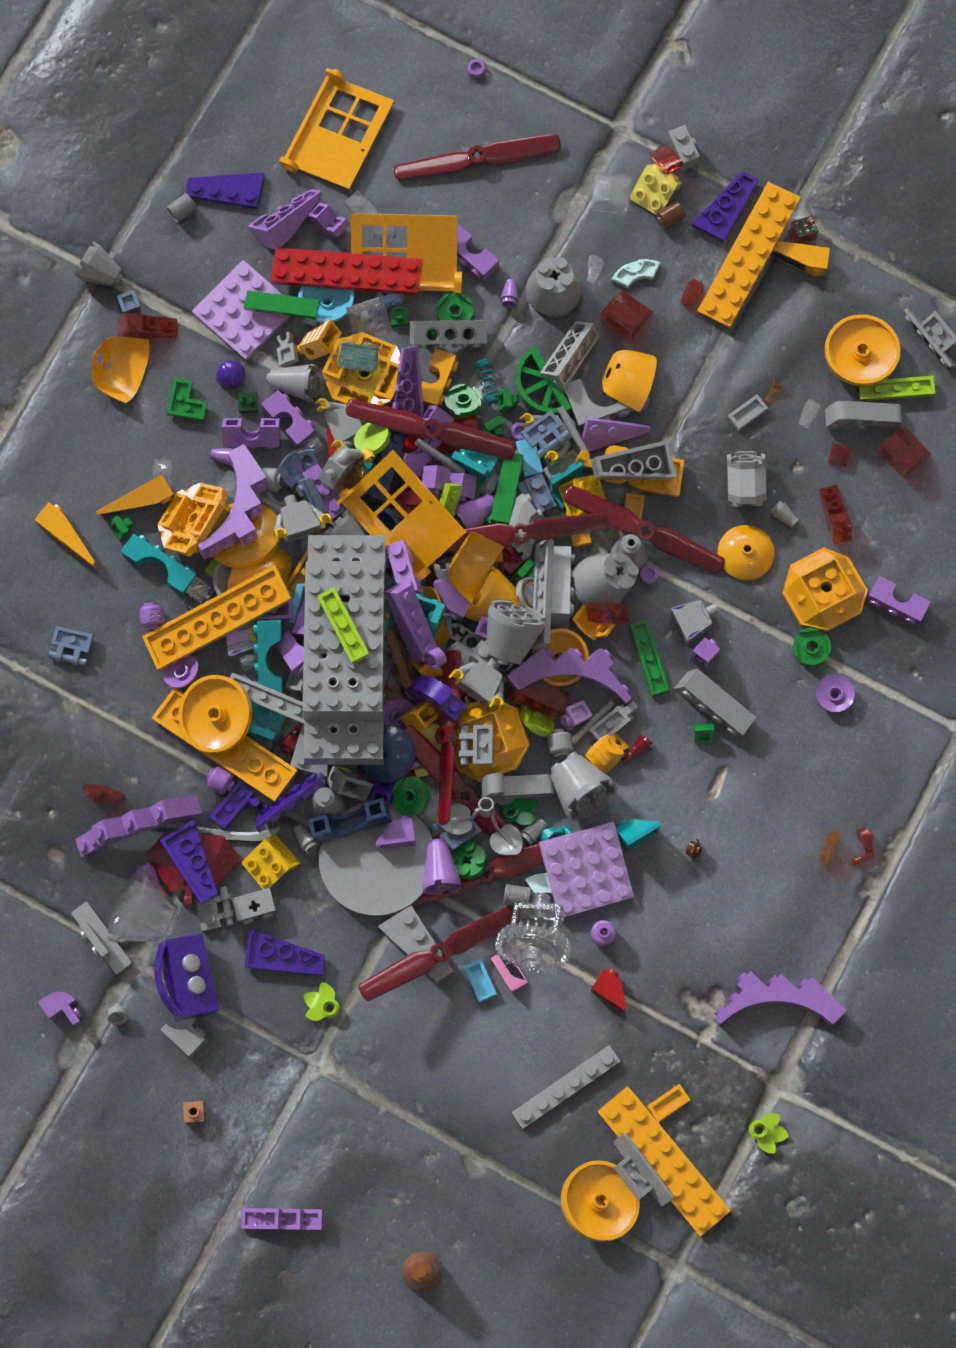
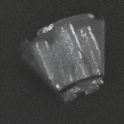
(142, 911)

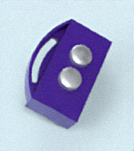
(185, 977)

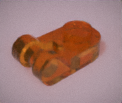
(355, 475)
(827, 853)

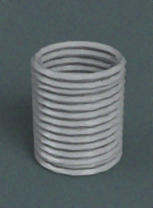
(181, 207)
(516, 894)

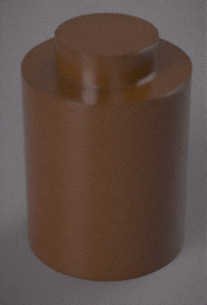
(670, 215)

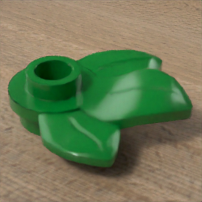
(522, 811)

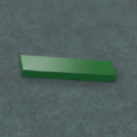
(281, 304)
(506, 489)
(649, 658)

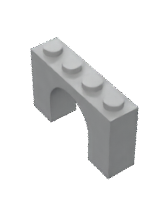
(584, 407)

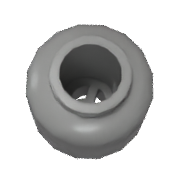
(274, 479)
(559, 743)

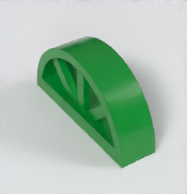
(552, 389)

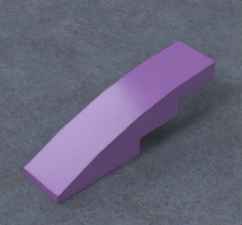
(282, 1219)

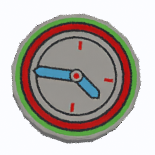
(525, 592)

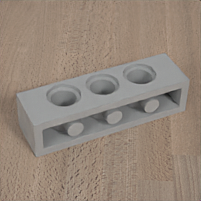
(477, 329)

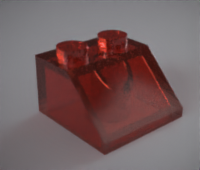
(625, 314)
(903, 451)

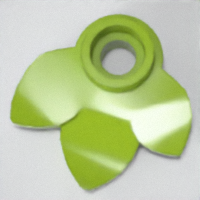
(319, 1001)
(771, 1132)

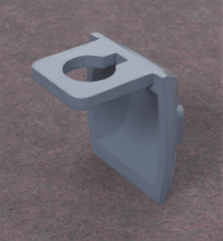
(293, 466)

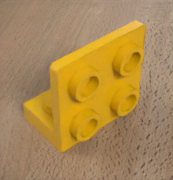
(586, 483)
(270, 861)

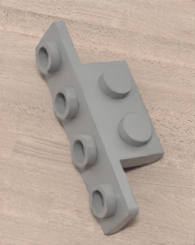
(937, 333)
(98, 934)
(638, 1173)

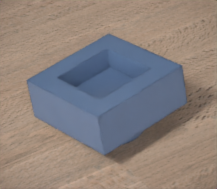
(128, 302)

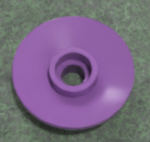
(181, 672)
(837, 684)
(396, 705)

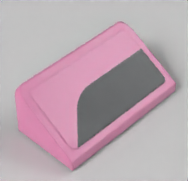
(511, 975)

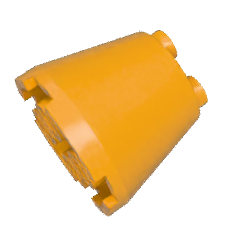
(493, 588)

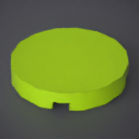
(372, 437)
(537, 722)

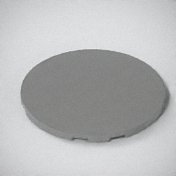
(374, 879)

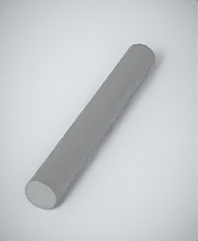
(572, 429)
(439, 456)
(596, 718)

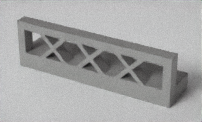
(574, 355)

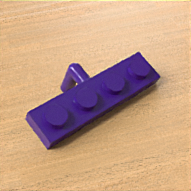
(234, 803)

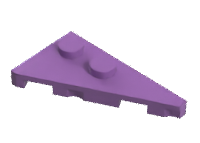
(604, 432)

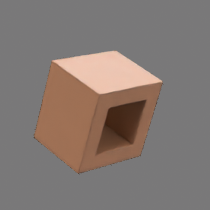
(200, 1115)

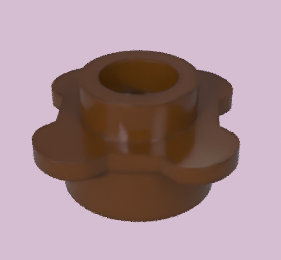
(694, 849)

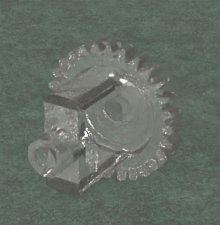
(531, 945)

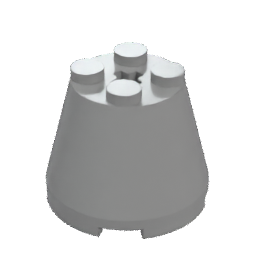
(554, 288)
(604, 578)
(511, 631)
(581, 787)

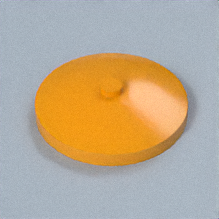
(862, 350)
(257, 551)
(215, 713)
(598, 1202)

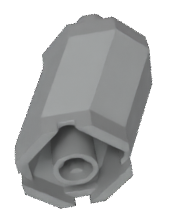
(746, 478)
(524, 513)

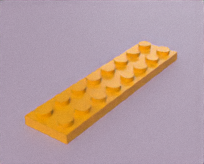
(749, 255)
(217, 617)
(246, 760)
(691, 1192)

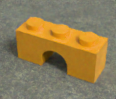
(443, 364)

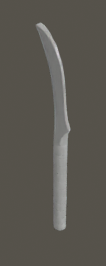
(231, 835)

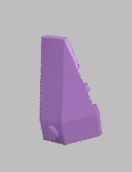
(279, 227)
(408, 384)

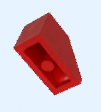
(610, 988)

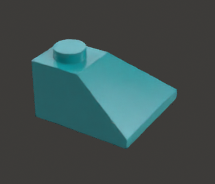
(636, 831)

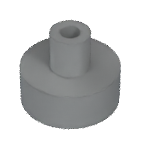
(117, 1015)

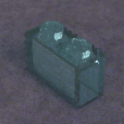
(357, 356)

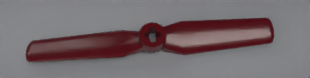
(493, 154)
(448, 433)
(540, 529)
(662, 538)
(447, 727)
(429, 758)
(503, 867)
(421, 962)

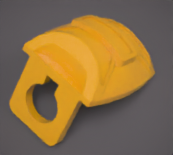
(591, 629)
(606, 752)

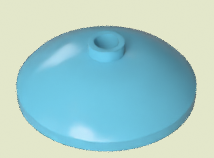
(336, 309)

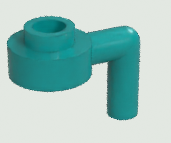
(550, 833)

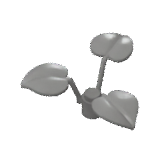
(503, 842)

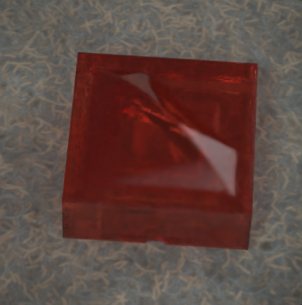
(839, 454)

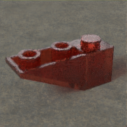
(146, 326)
(836, 515)
(546, 700)

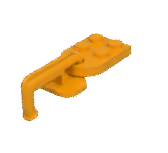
(661, 487)

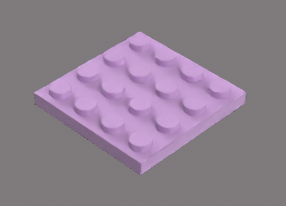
(225, 313)
(586, 869)

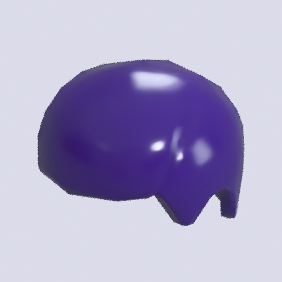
(230, 374)

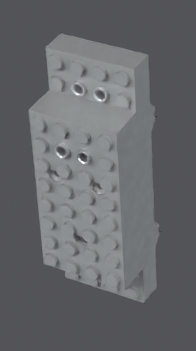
(344, 704)

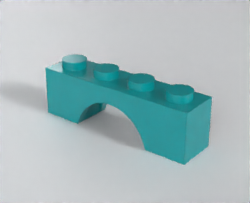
(140, 551)
(268, 633)

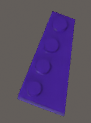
(235, 190)
(723, 212)
(289, 801)
(189, 857)
(279, 955)

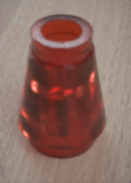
(692, 292)

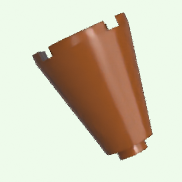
(422, 1271)

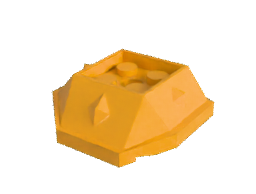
(375, 388)
(193, 518)
(818, 608)
(509, 738)

